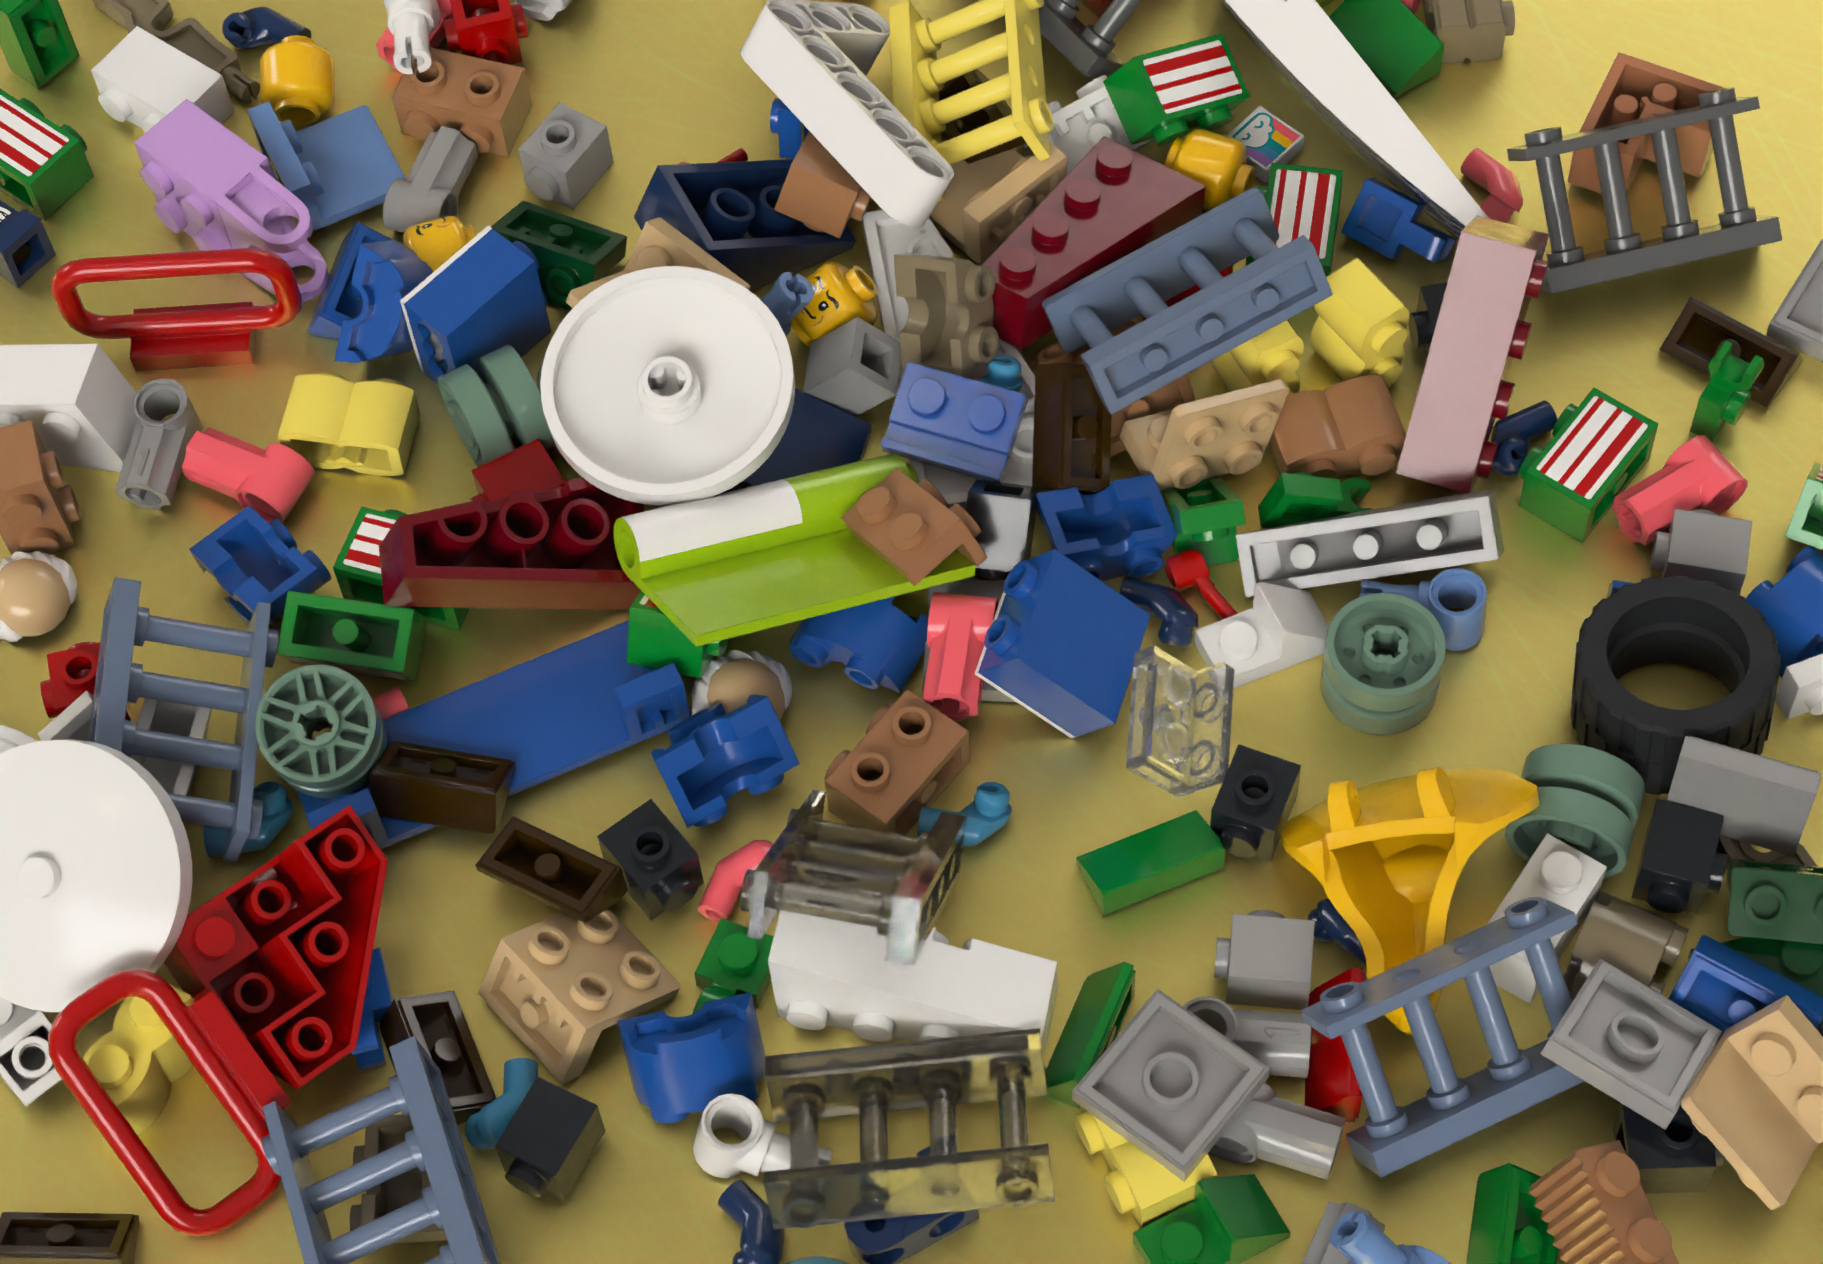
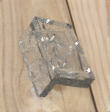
(1179, 722)

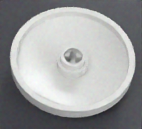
(668, 385)
(87, 870)

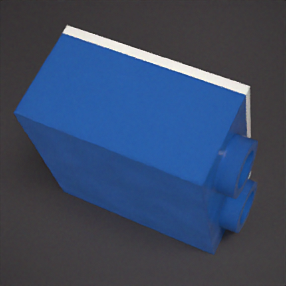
(476, 305)
(1062, 644)

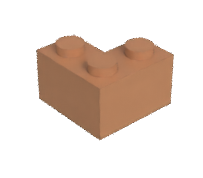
(1639, 91)

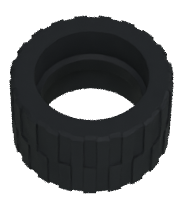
(1679, 624)

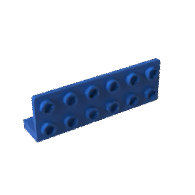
(538, 714)

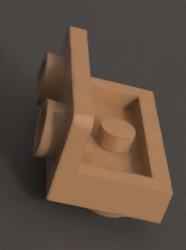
(912, 526)

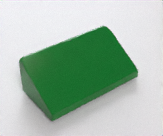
(35, 39)
(1390, 42)
(1152, 862)
(1090, 1028)
(1506, 1222)

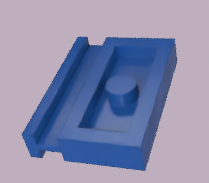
(954, 422)

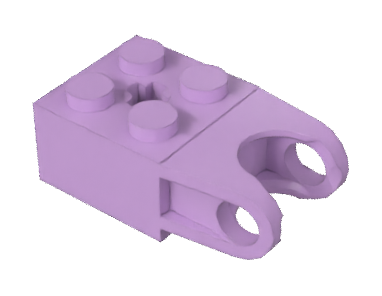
(225, 193)

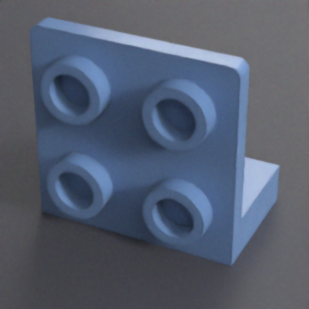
(329, 166)

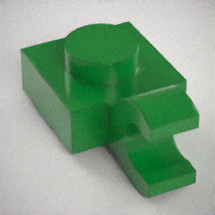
(1726, 392)
(1306, 498)
(733, 965)

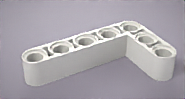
(818, 67)

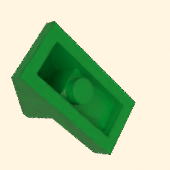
(1206, 519)
(1221, 1226)

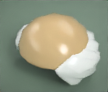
(34, 594)
(736, 677)

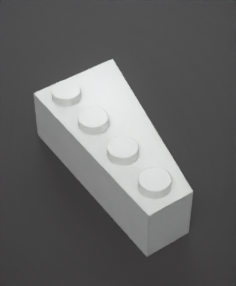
(73, 400)
(839, 978)

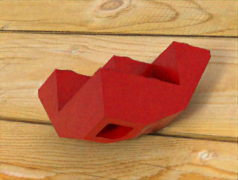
(292, 947)

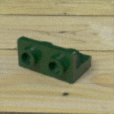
(565, 247)
(1775, 901)

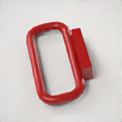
(181, 334)
(223, 1061)

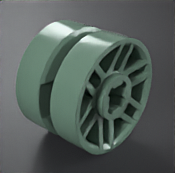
(498, 410)
(1382, 663)
(306, 703)
(1584, 801)

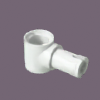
(411, 24)
(761, 1145)

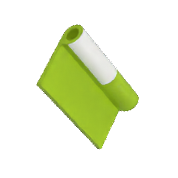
(766, 554)

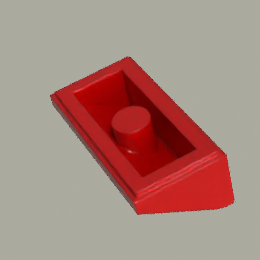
(1330, 1078)

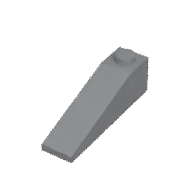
(1373, 543)

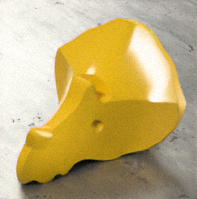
(1398, 852)

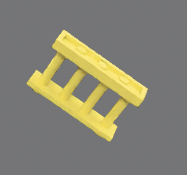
(920, 76)

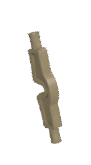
(185, 36)

